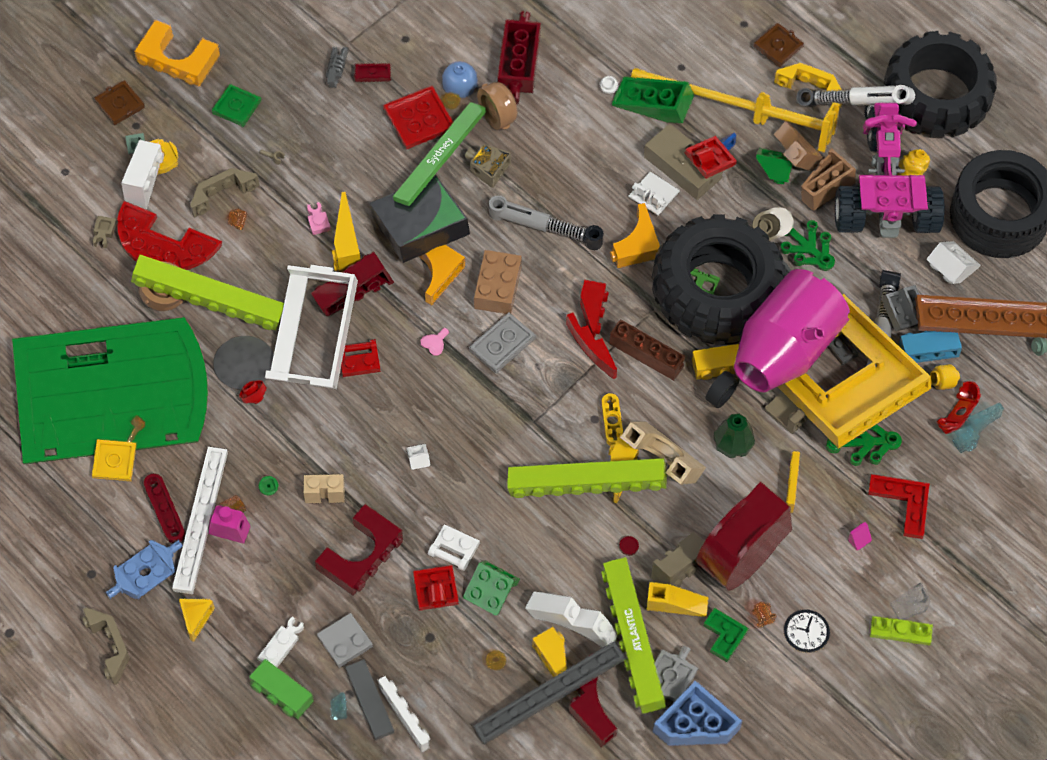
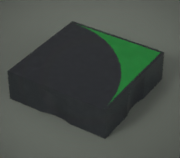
(424, 225)

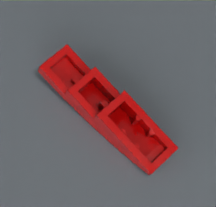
(594, 349)

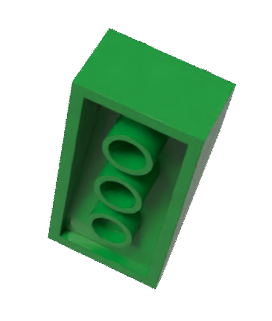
(655, 98)

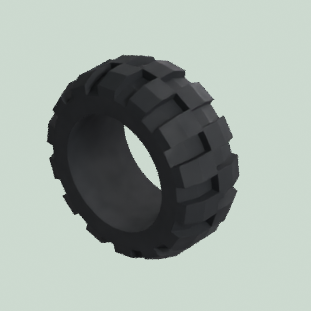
(949, 55)

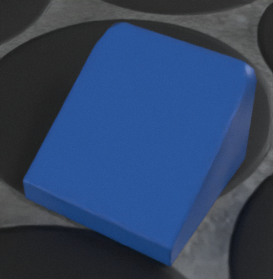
(729, 141)

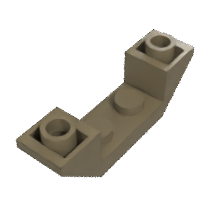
(245, 180)
(98, 621)

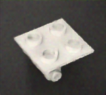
(654, 193)

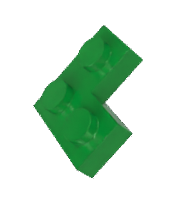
(729, 631)

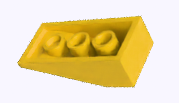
(345, 240)

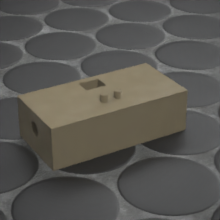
(668, 154)

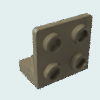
(786, 413)

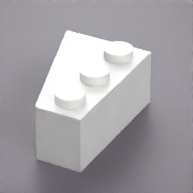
(141, 173)

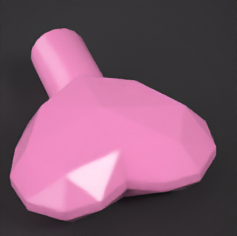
(434, 342)

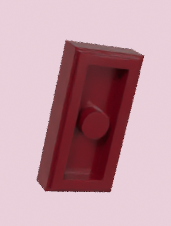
(373, 72)

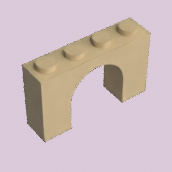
(682, 465)

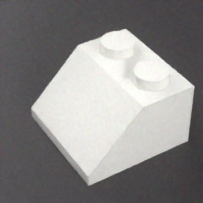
(952, 262)

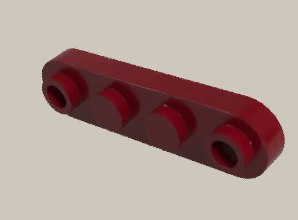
(164, 508)

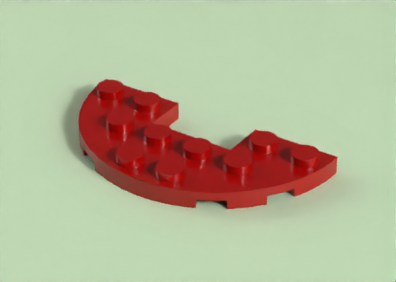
(138, 239)

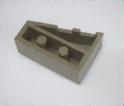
(678, 563)

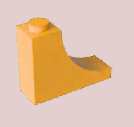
(639, 245)
(445, 267)

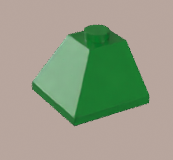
(775, 165)

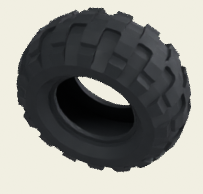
(714, 241)

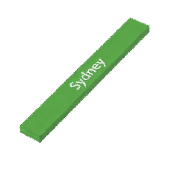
(439, 154)

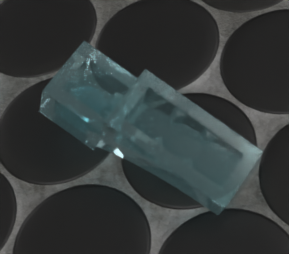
(968, 437)

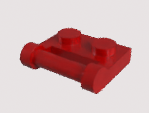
(360, 363)

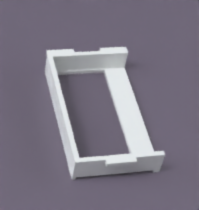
(290, 323)

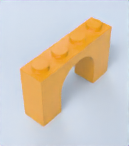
(190, 69)

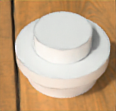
(609, 84)

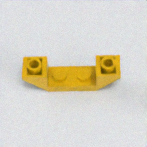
(786, 76)

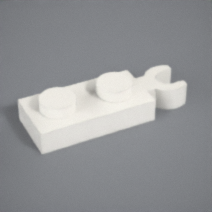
(281, 643)

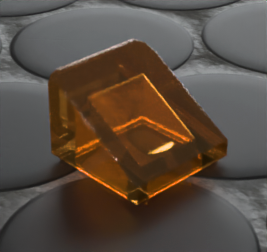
(234, 503)

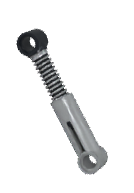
(544, 222)
(888, 283)

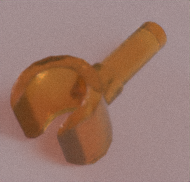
(139, 424)

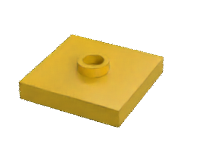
(114, 460)

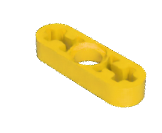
(615, 412)

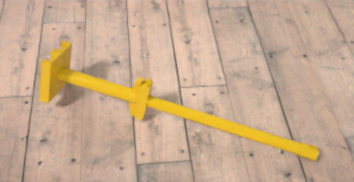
(763, 109)

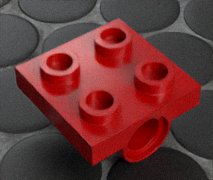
(710, 157)
(435, 587)

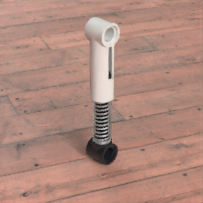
(857, 96)

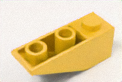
(676, 600)

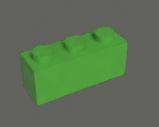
(281, 689)

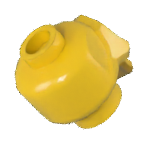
(914, 162)

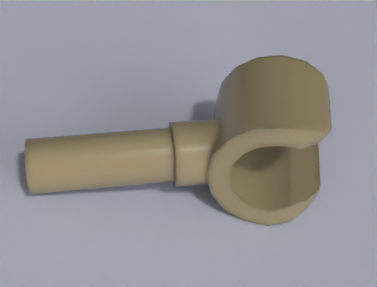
(274, 156)

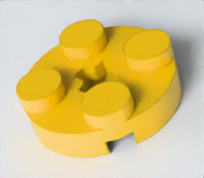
(171, 156)

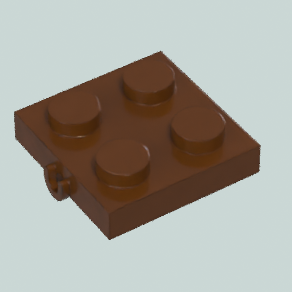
(778, 44)
(119, 102)

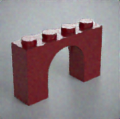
(351, 574)

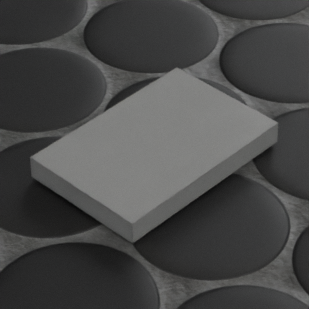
(502, 342)

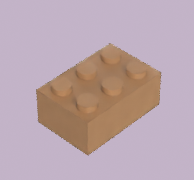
(497, 282)

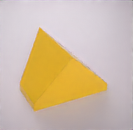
(196, 614)

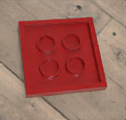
(418, 117)

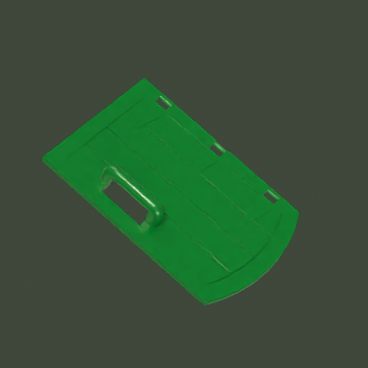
(150, 373)

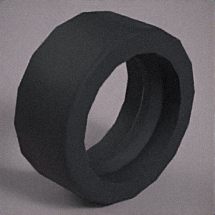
(722, 389)

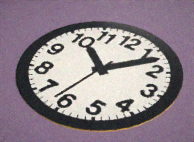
(806, 631)

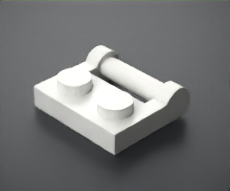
(457, 543)

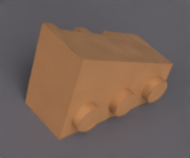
(824, 182)

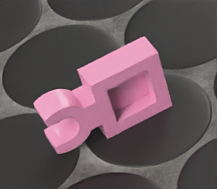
(318, 221)

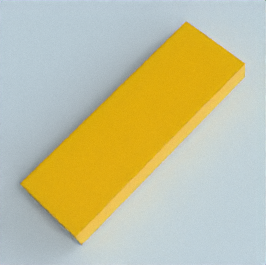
(792, 481)

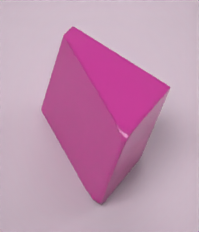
(860, 536)

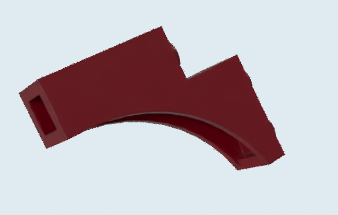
(590, 714)

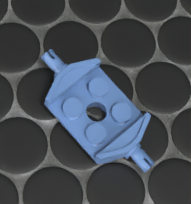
(153, 557)

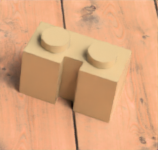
(324, 486)

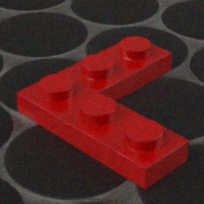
(911, 491)

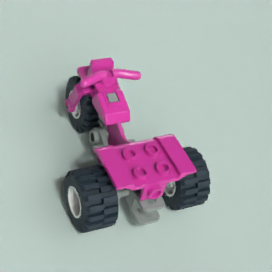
(888, 193)

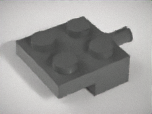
(902, 307)

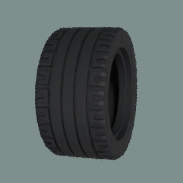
(989, 234)

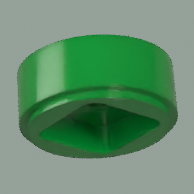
(268, 485)

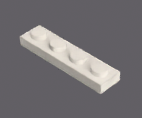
(400, 707)

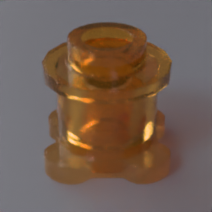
(763, 614)

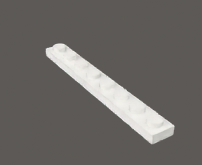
(200, 520)

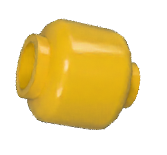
(944, 377)

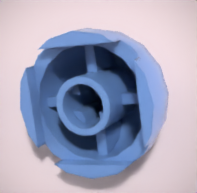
(460, 79)

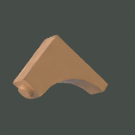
(797, 148)

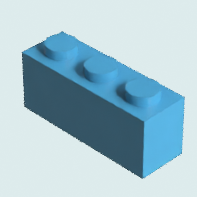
(931, 345)

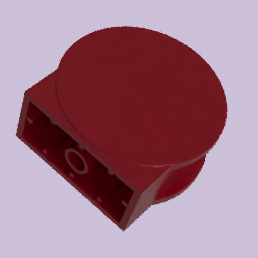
(745, 537)

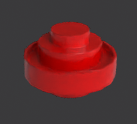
(253, 392)

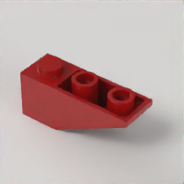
(591, 303)

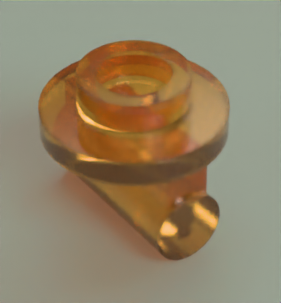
(237, 218)

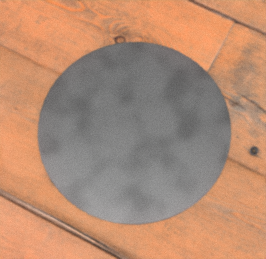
(242, 361)

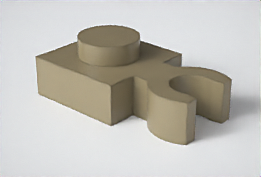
(103, 228)

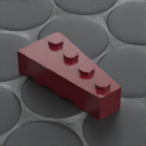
(370, 276)

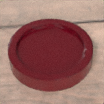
(629, 545)

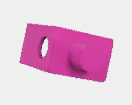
(227, 524)

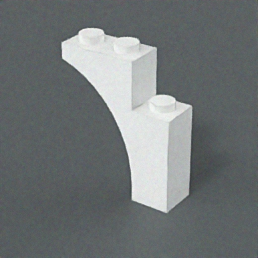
(567, 613)

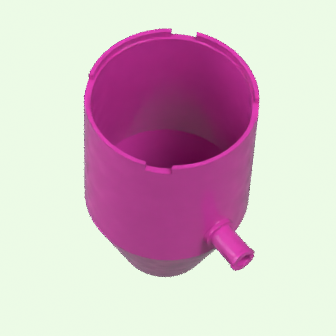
(789, 331)

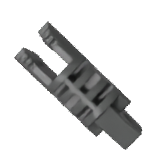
(336, 66)

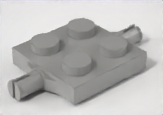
(674, 673)

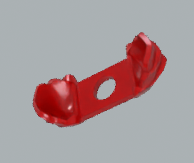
(968, 397)

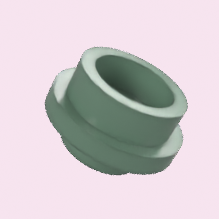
(1039, 346)

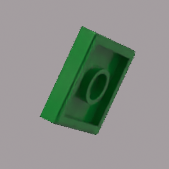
(236, 105)

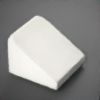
(418, 456)

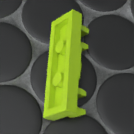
(901, 630)

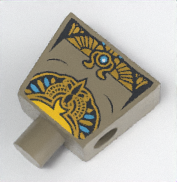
(488, 163)

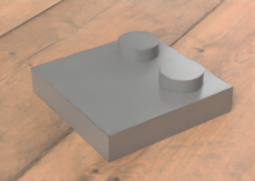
(344, 640)

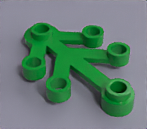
(809, 247)
(868, 443)

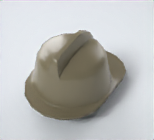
(774, 222)

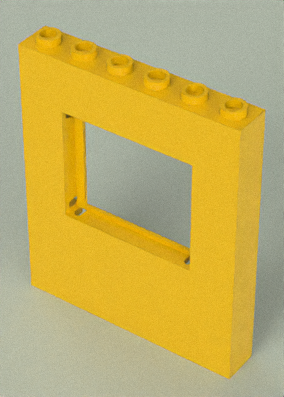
(867, 394)

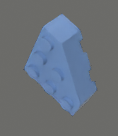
(697, 720)

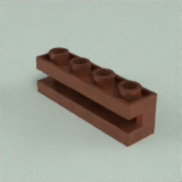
(647, 349)

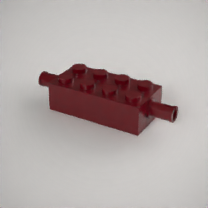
(519, 55)

